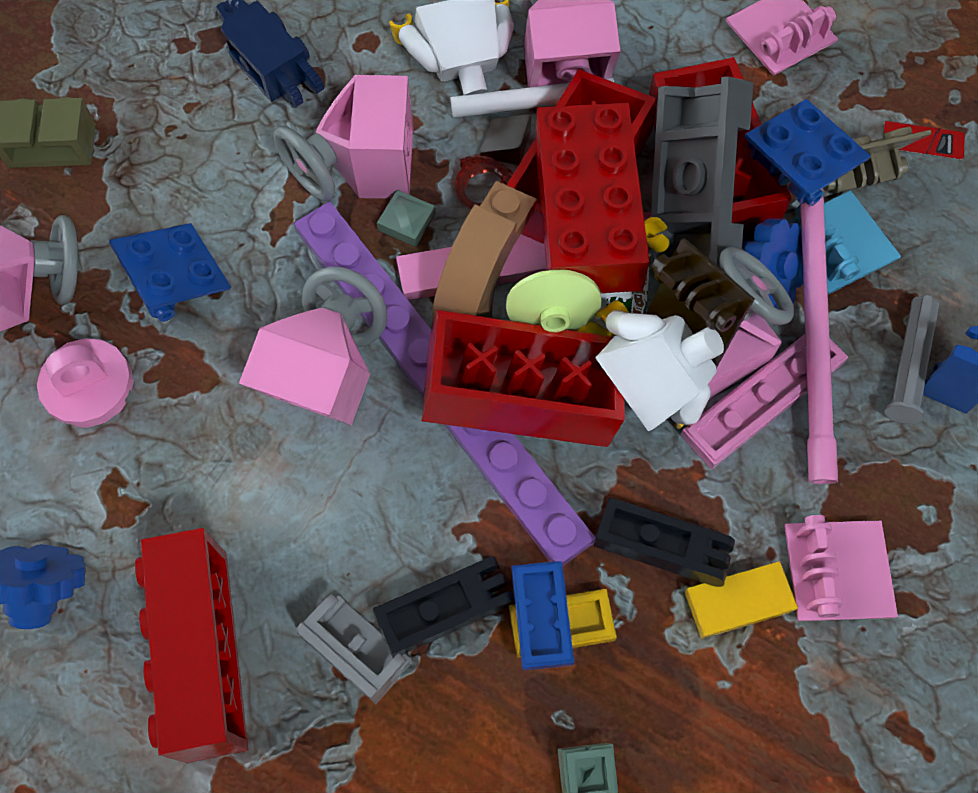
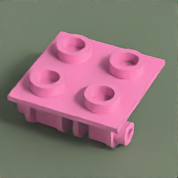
(783, 31)
(839, 570)

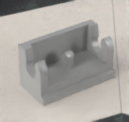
(353, 647)

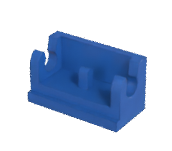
(956, 378)

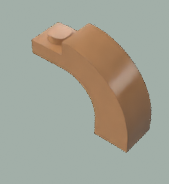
(481, 252)

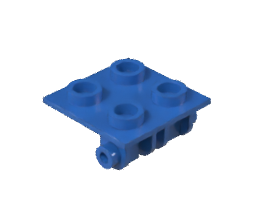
(805, 150)
(169, 268)

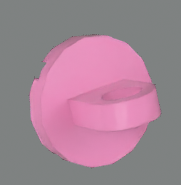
(85, 383)

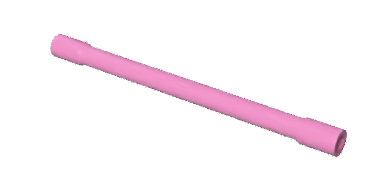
(821, 440)

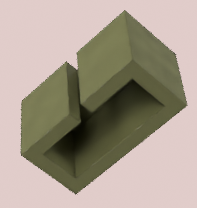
(46, 134)

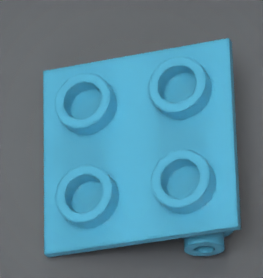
(852, 242)

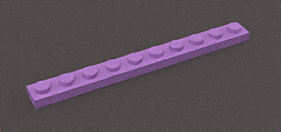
(406, 337)

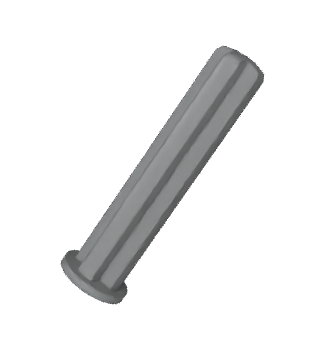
(914, 362)

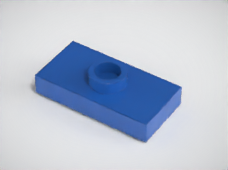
(542, 615)

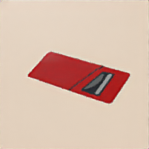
(940, 142)

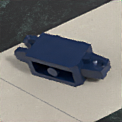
(267, 51)

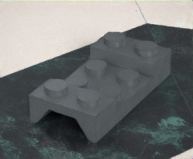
(698, 163)

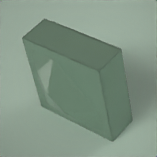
(406, 218)
(588, 769)

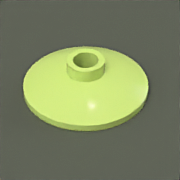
(554, 300)

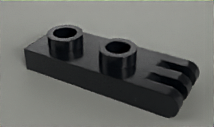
(665, 542)
(442, 607)

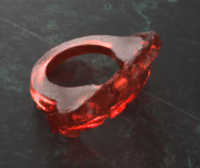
(474, 166)

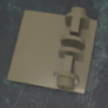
(884, 162)

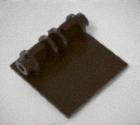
(699, 294)

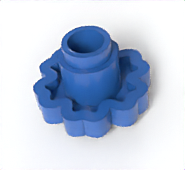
(780, 250)
(35, 581)

